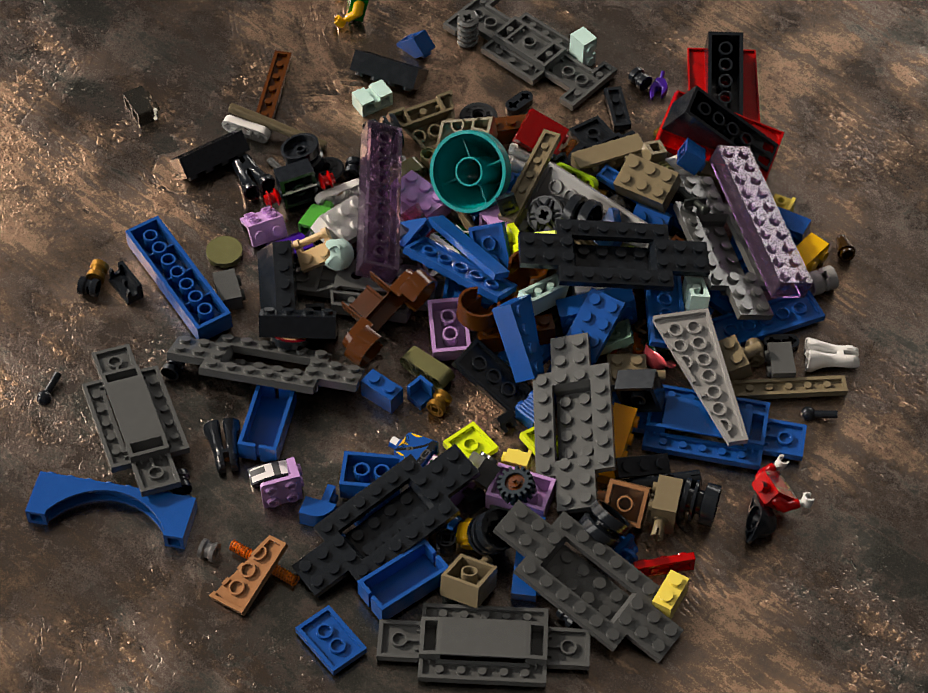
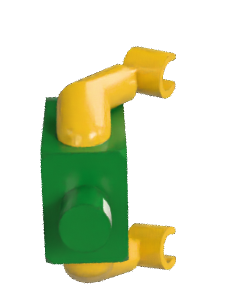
(355, 11)

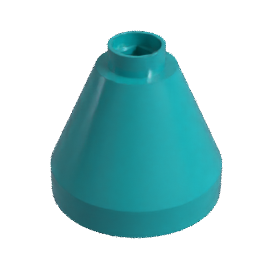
(470, 171)

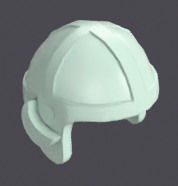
(340, 254)

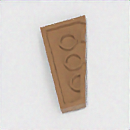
(246, 583)

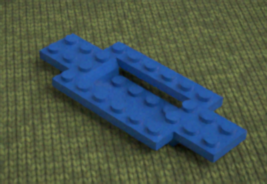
(686, 413)

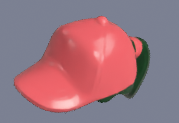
(657, 357)

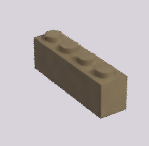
(611, 153)

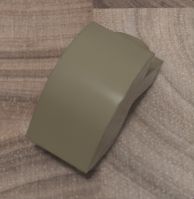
(652, 151)

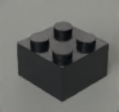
(640, 389)

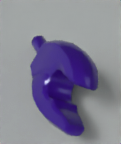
(660, 84)

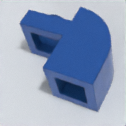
(315, 510)

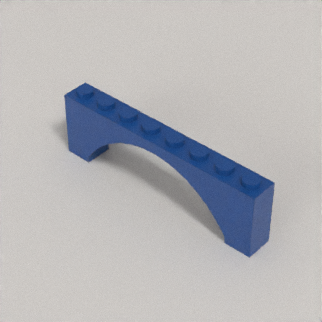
(58, 493)

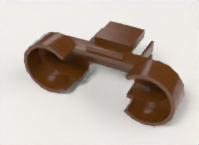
(469, 307)
(373, 311)

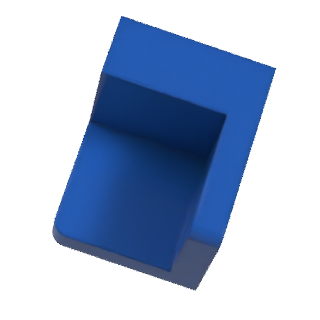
(420, 392)

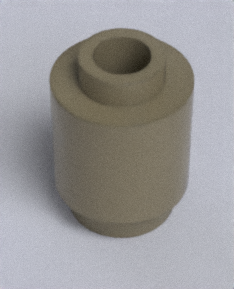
(758, 359)

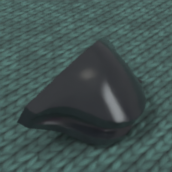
(760, 520)

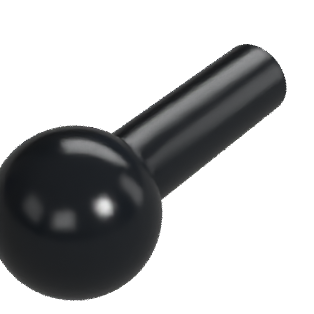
(44, 397)
(809, 414)

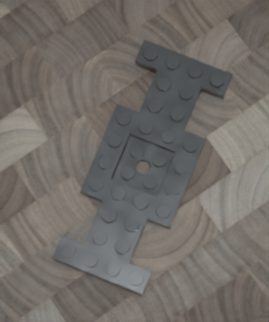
(547, 54)

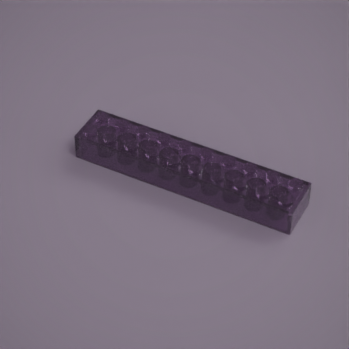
(379, 201)
(761, 222)

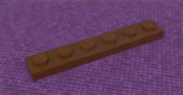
(274, 83)

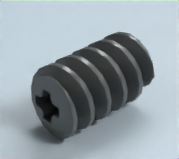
(467, 29)

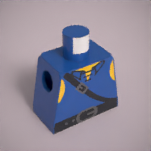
(417, 445)

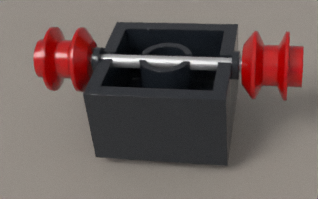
(297, 184)

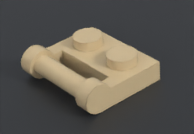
(316, 255)

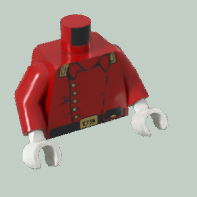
(775, 491)

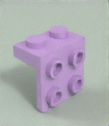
(264, 226)
(283, 489)

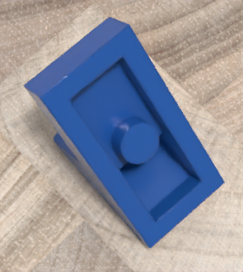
(415, 230)

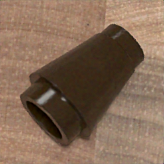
(844, 248)

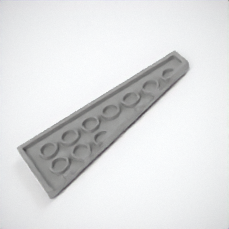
(562, 183)
(698, 353)

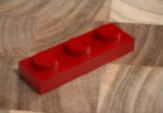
(663, 564)

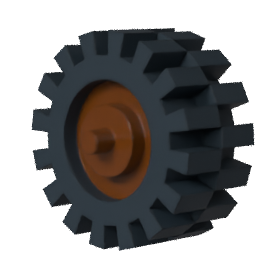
(516, 485)

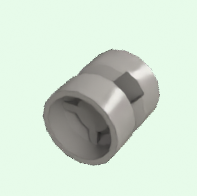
(823, 280)

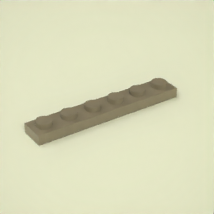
(532, 172)
(790, 387)

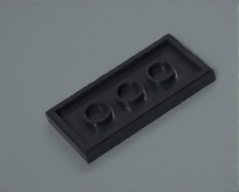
(491, 376)

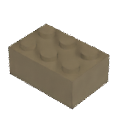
(647, 182)

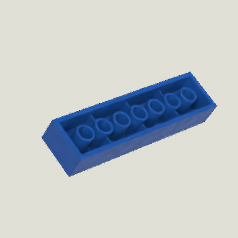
(179, 279)

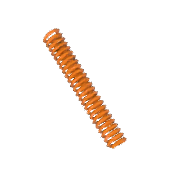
(284, 573)

